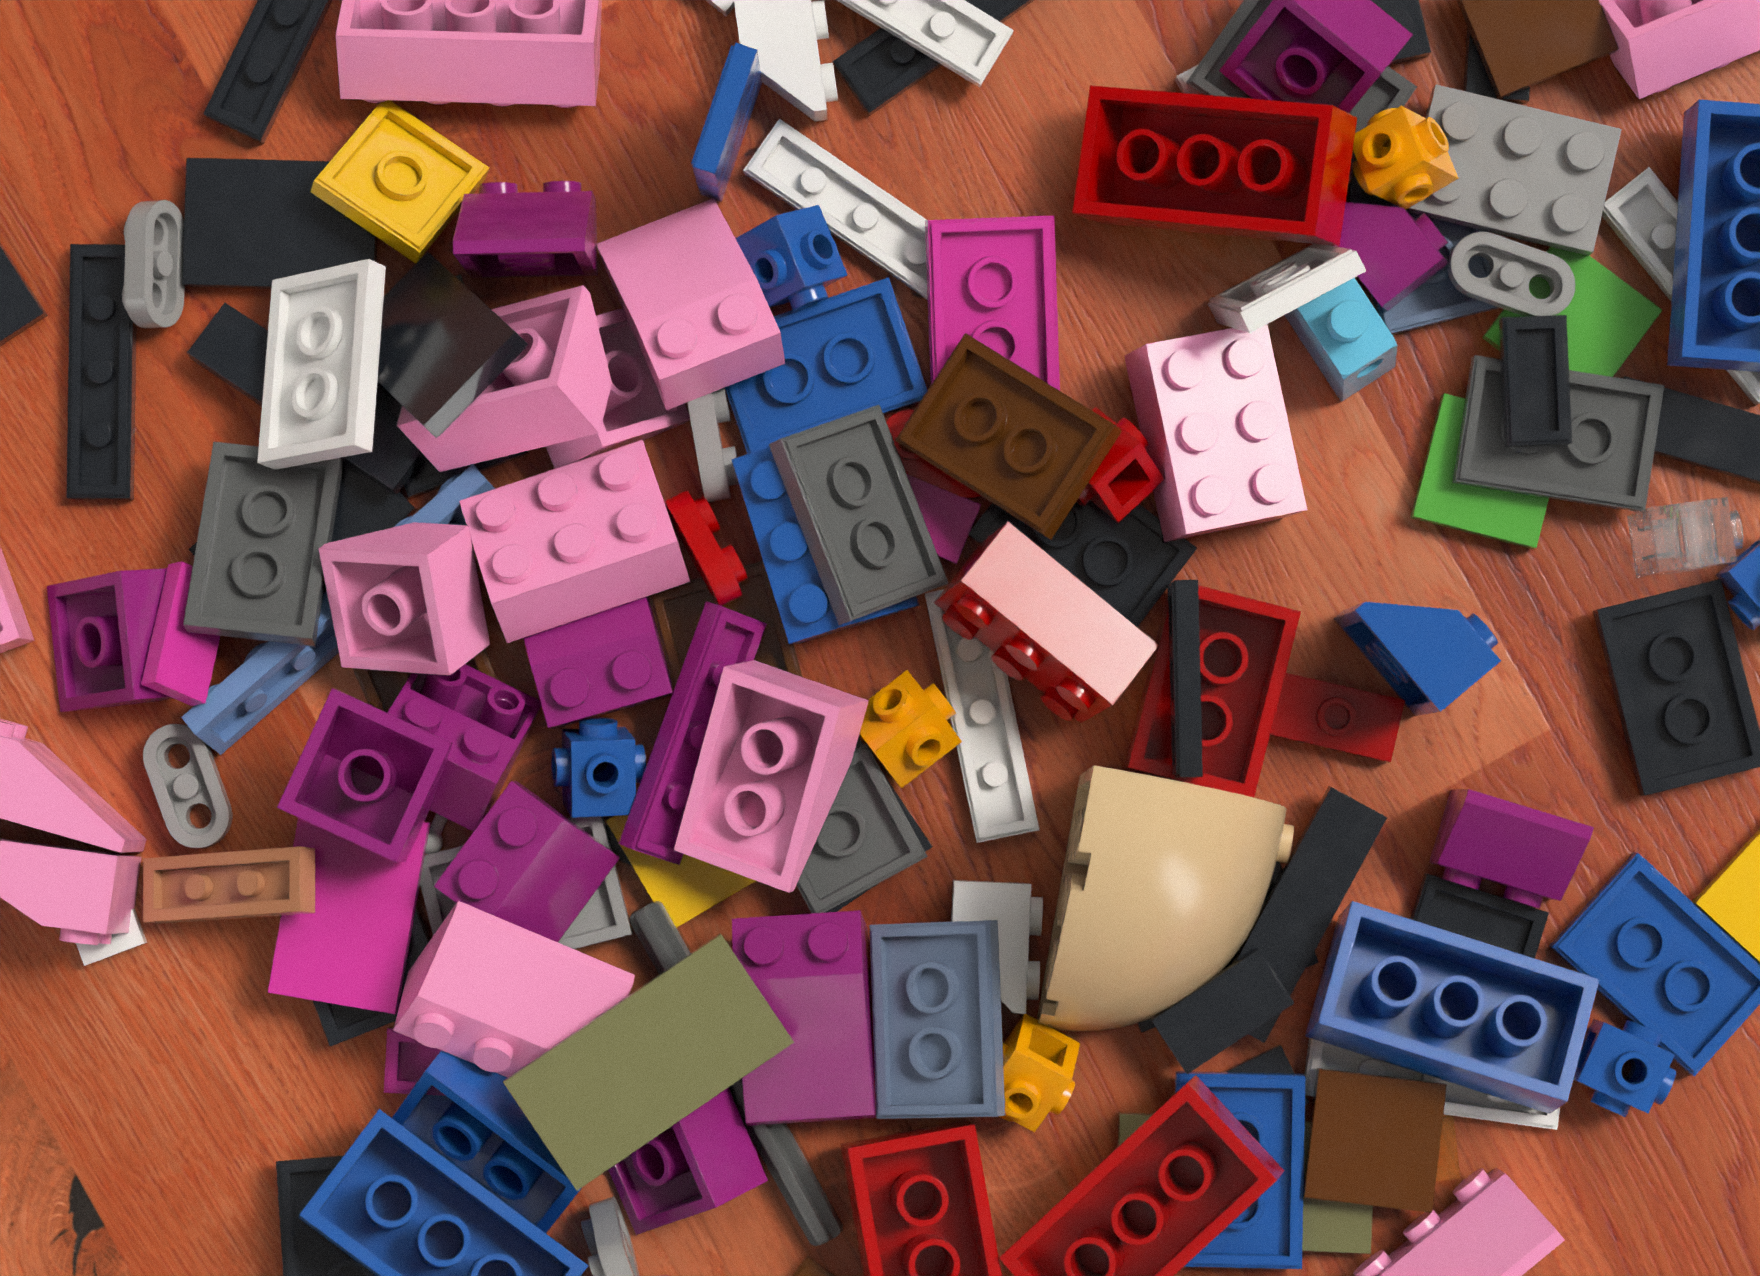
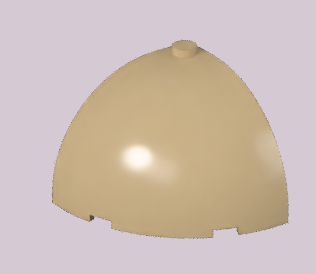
(1153, 895)

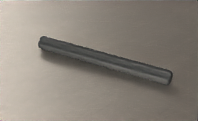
(772, 1141)

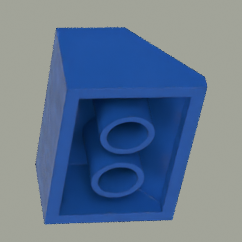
(786, 556)
(1422, 651)
(487, 1137)

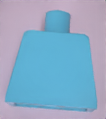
(1345, 338)

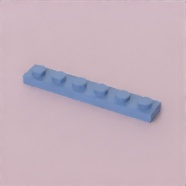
(278, 668)

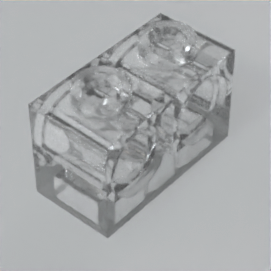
(1684, 537)

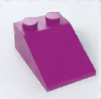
(527, 232)
(599, 664)
(820, 989)

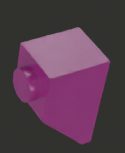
(1393, 249)

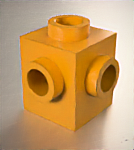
(1402, 157)
(908, 727)
(1037, 1072)

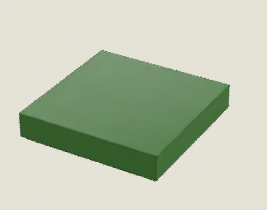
(1602, 318)
(1467, 508)

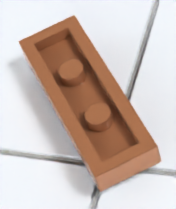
(229, 885)

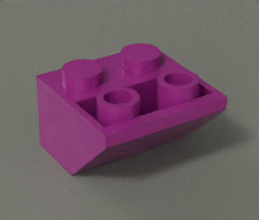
(487, 732)

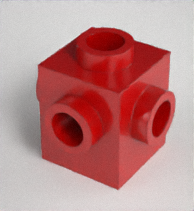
(1130, 466)

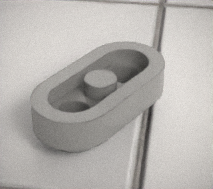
(154, 264)
(1509, 275)
(713, 460)
(186, 787)
(609, 1241)

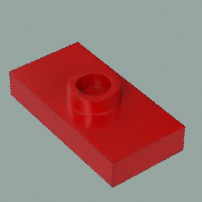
(1337, 717)

